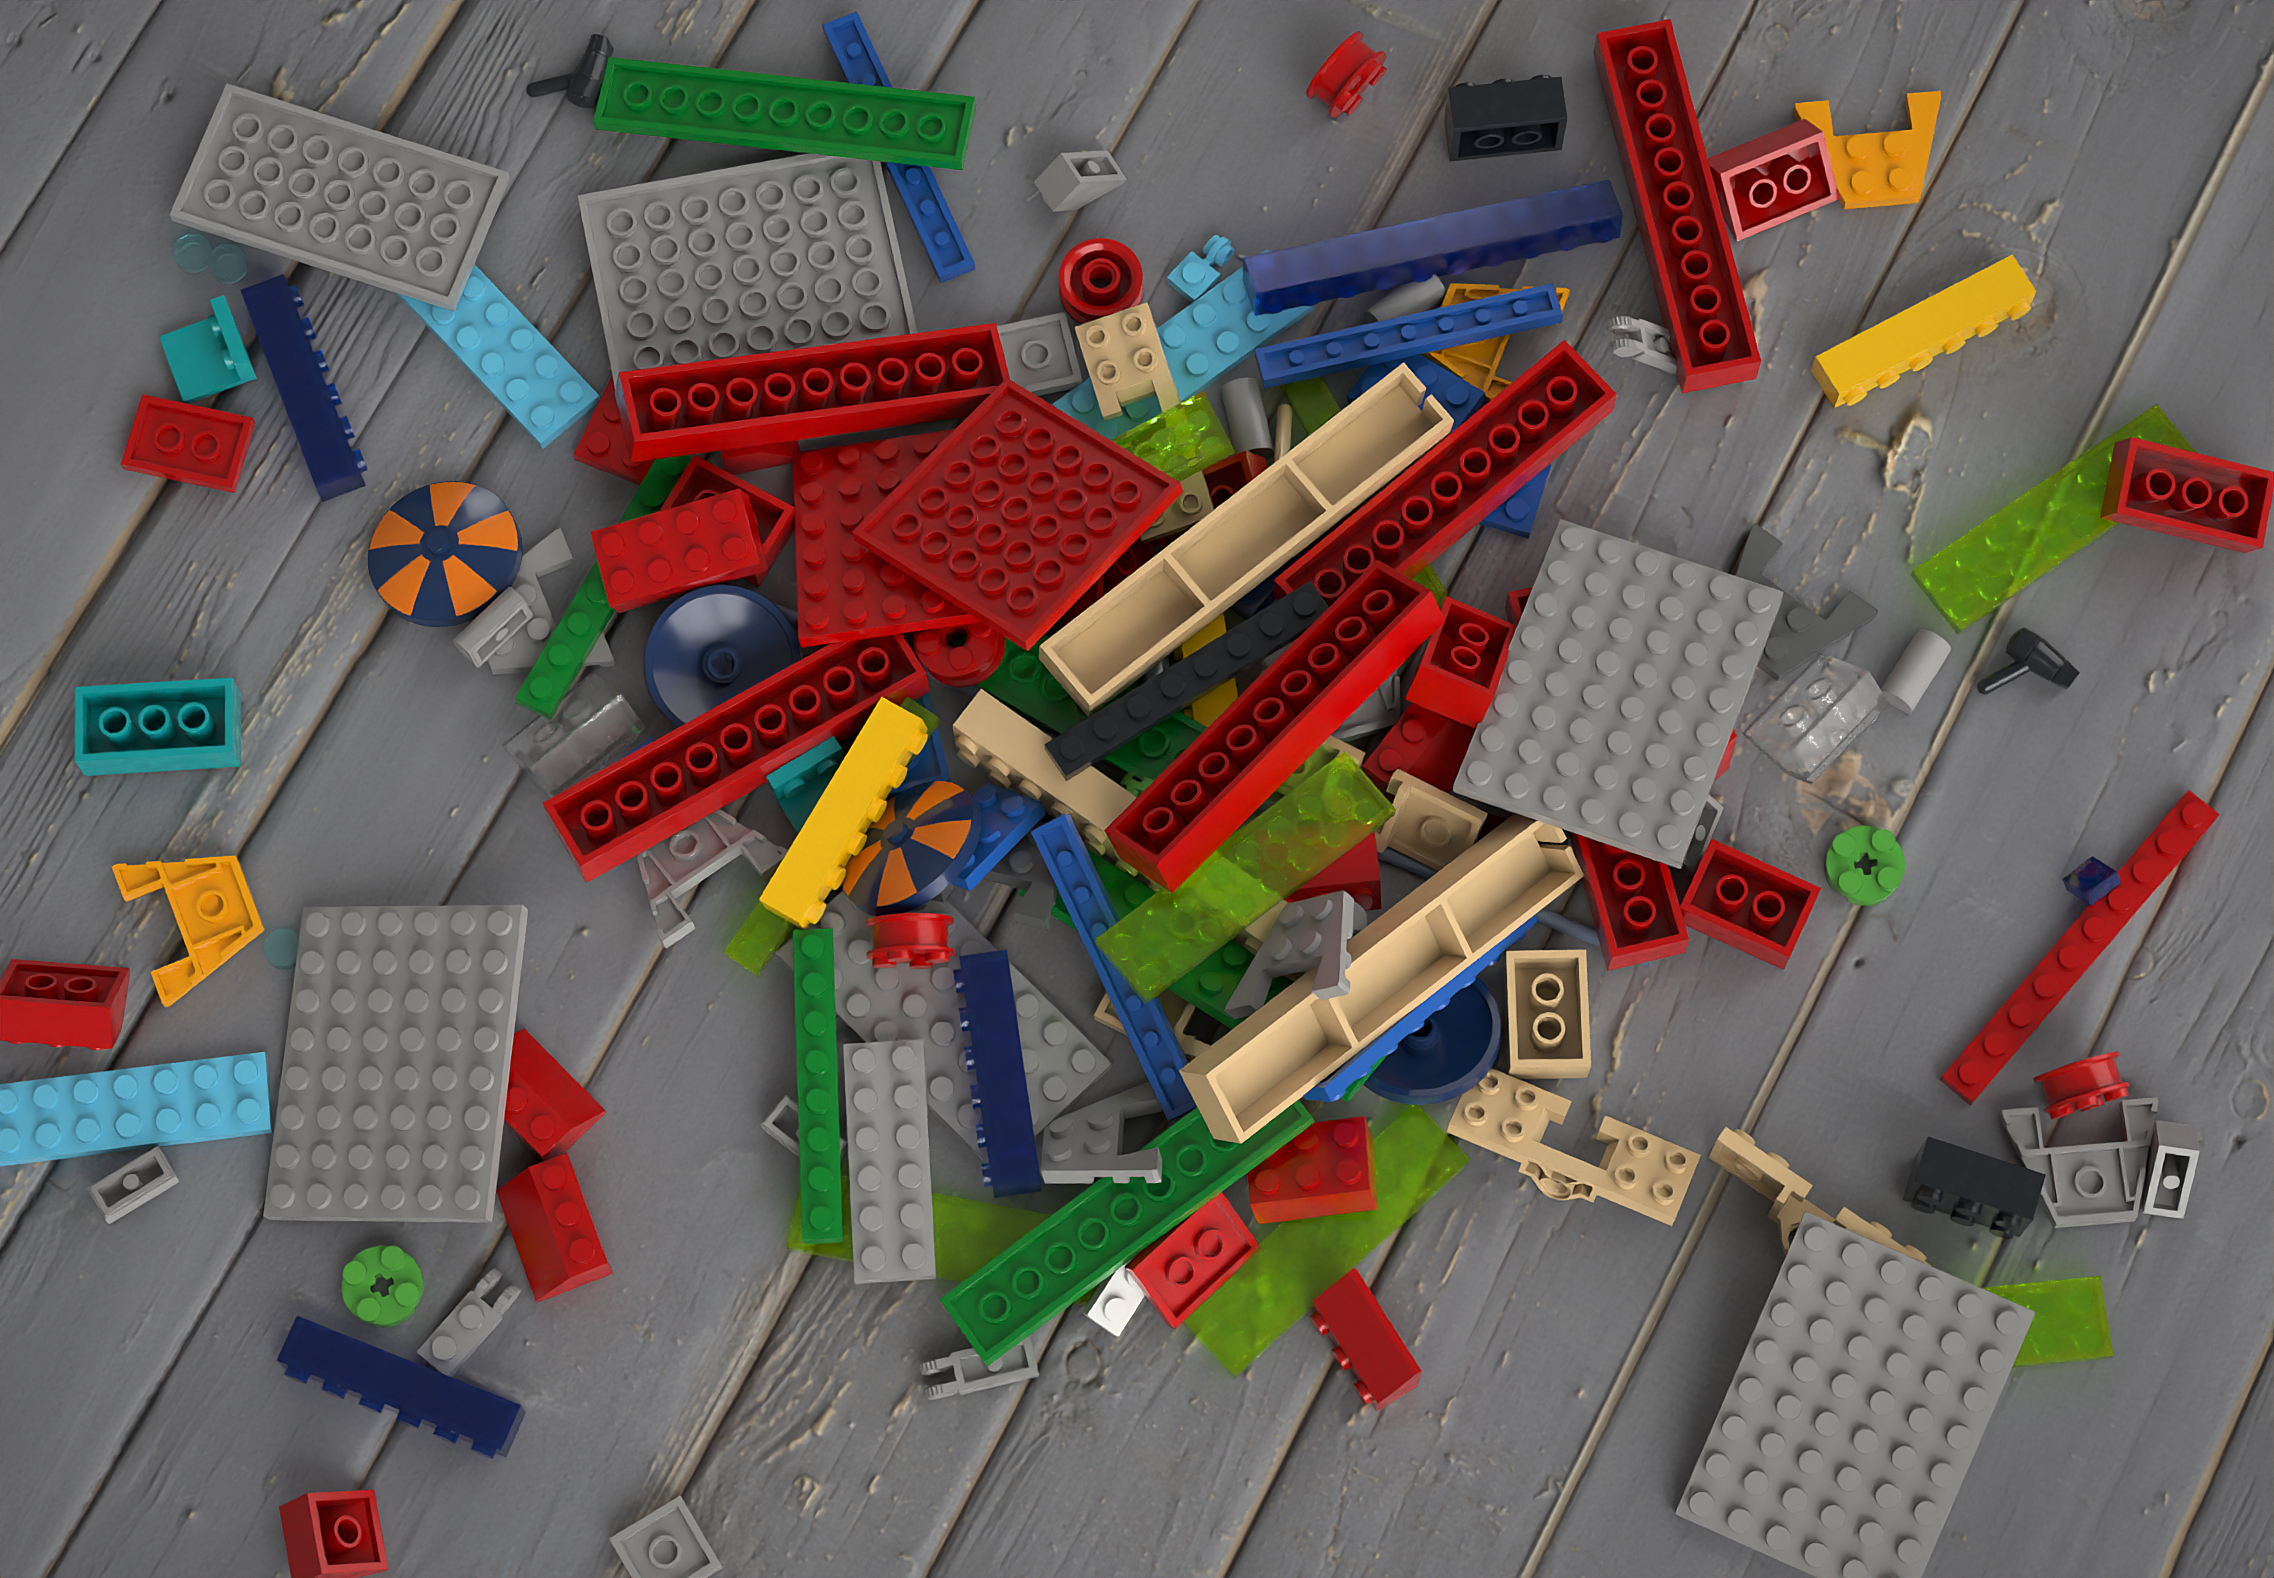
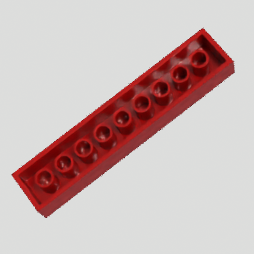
(1676, 206)
(808, 392)
(1461, 477)
(1274, 725)
(730, 750)
(1626, 892)

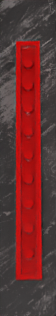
(2078, 948)

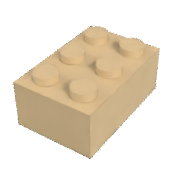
(1546, 1014)

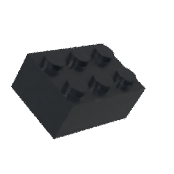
(1505, 118)
(1973, 1188)

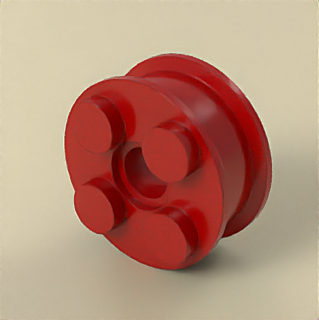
(1347, 75)
(1096, 260)
(964, 664)
(909, 938)
(2082, 1085)

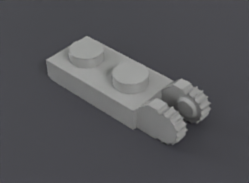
(1646, 342)
(467, 1326)
(975, 1375)

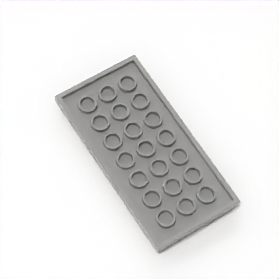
(340, 197)
(924, 1005)

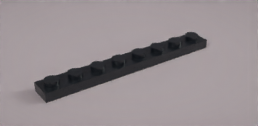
(1186, 681)

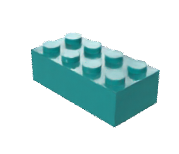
(158, 726)

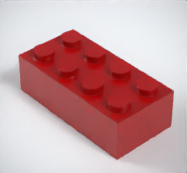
(2188, 495)
(679, 550)

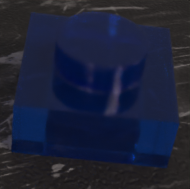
(2091, 880)

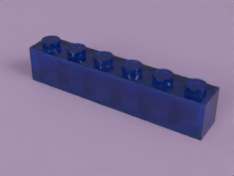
(303, 387)
(999, 1072)
(400, 1387)

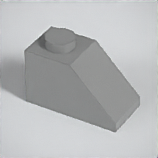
(1078, 179)
(2170, 1169)

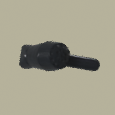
(585, 81)
(2032, 655)

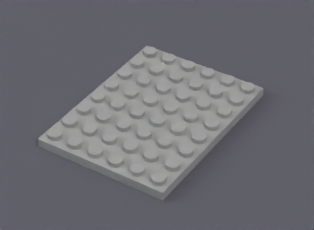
(746, 261)
(1619, 693)
(396, 1064)
(1854, 1409)

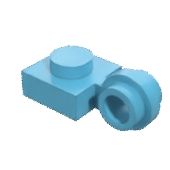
(1196, 276)

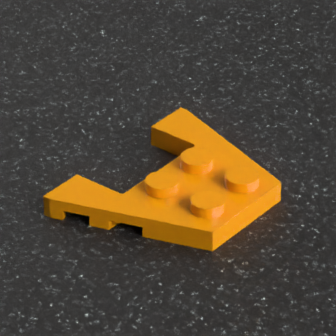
(1879, 165)
(1479, 360)
(210, 909)

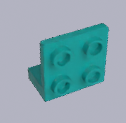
(208, 354)
(803, 780)

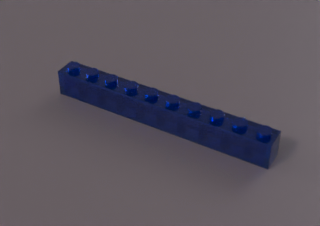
(1432, 246)

